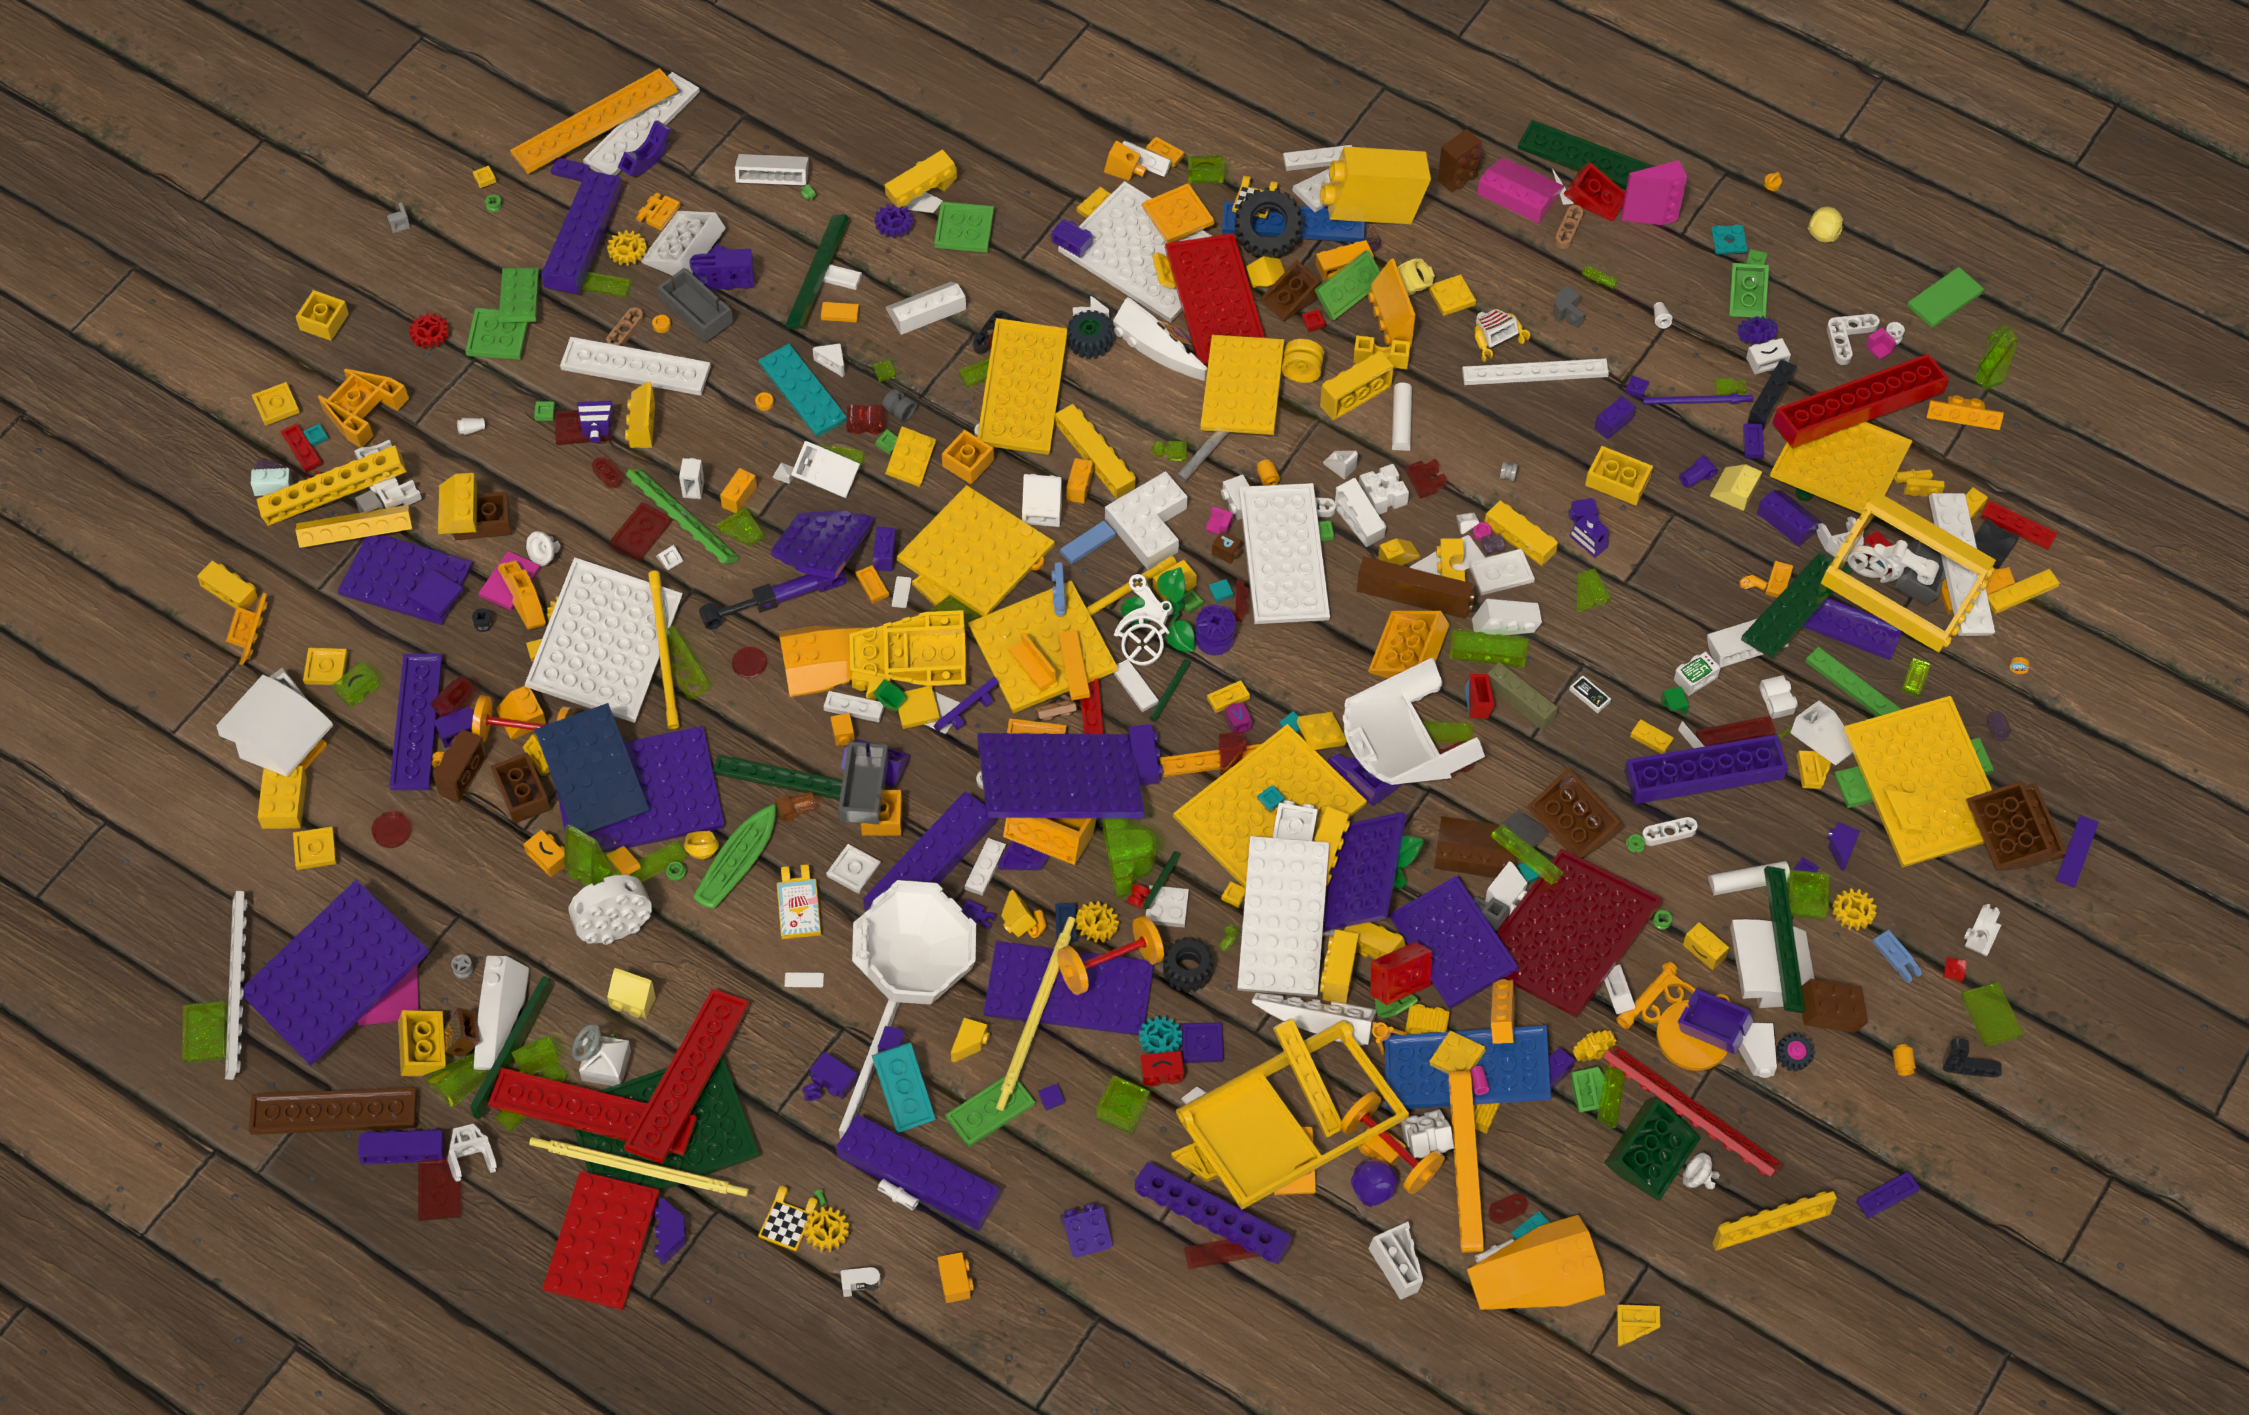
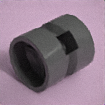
(901, 406)

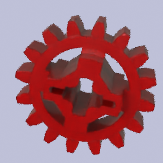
(428, 330)

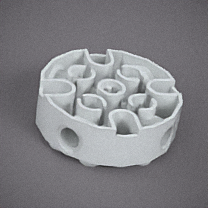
(610, 909)

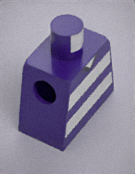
(595, 418)
(1590, 534)

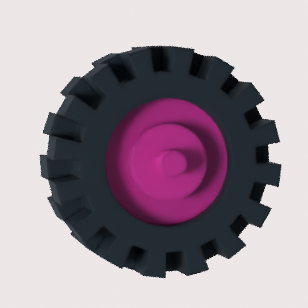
(1795, 1052)

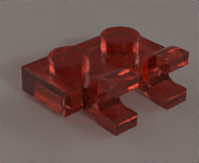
(1421, 480)

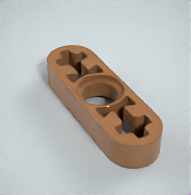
(1569, 233)
(625, 322)

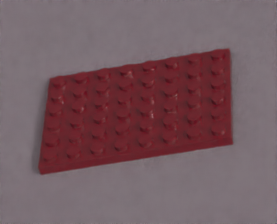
(1574, 931)

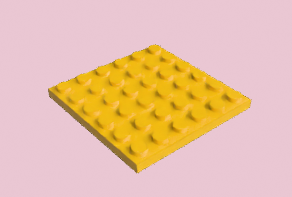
(1844, 465)
(975, 551)
(1038, 620)

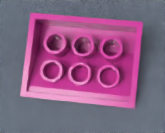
(1519, 189)
(1655, 194)
(401, 997)

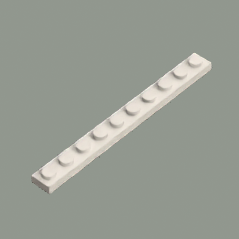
(236, 976)

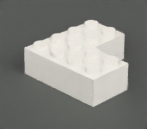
(1141, 519)

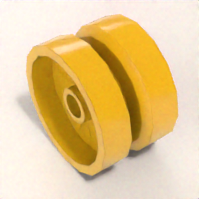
(1302, 361)

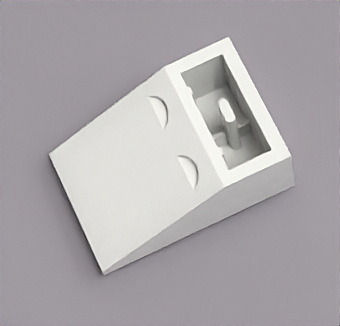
(825, 469)
(1042, 500)
(1823, 732)

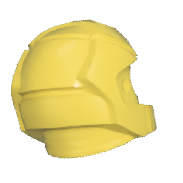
(1826, 224)
(1410, 276)

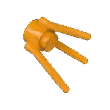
(1382, 1033)

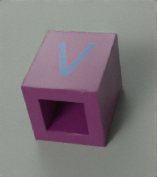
(1238, 718)

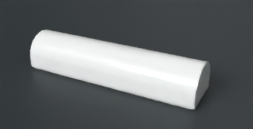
(1402, 417)
(1742, 878)

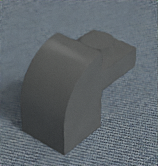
(1566, 307)
(1494, 911)

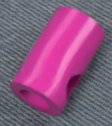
(1479, 1080)

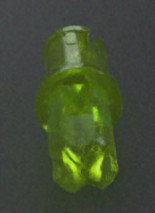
(1600, 277)

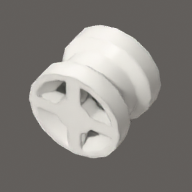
(1896, 331)

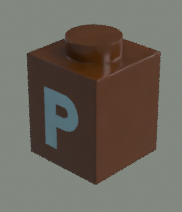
(1226, 547)

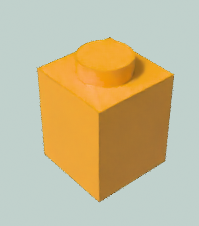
(842, 729)

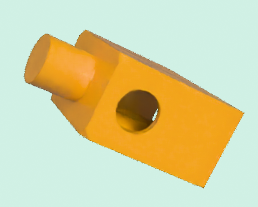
(1123, 162)

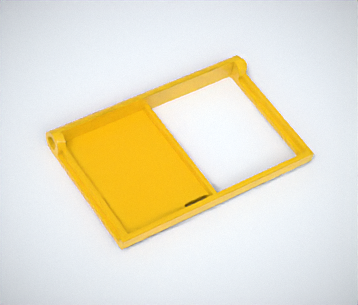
(1254, 1136)

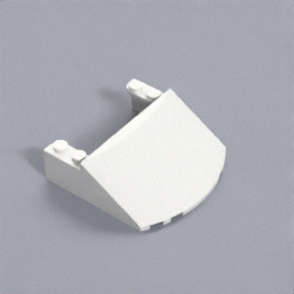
(1390, 736)

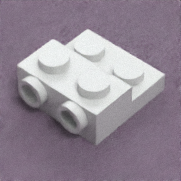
(1295, 821)

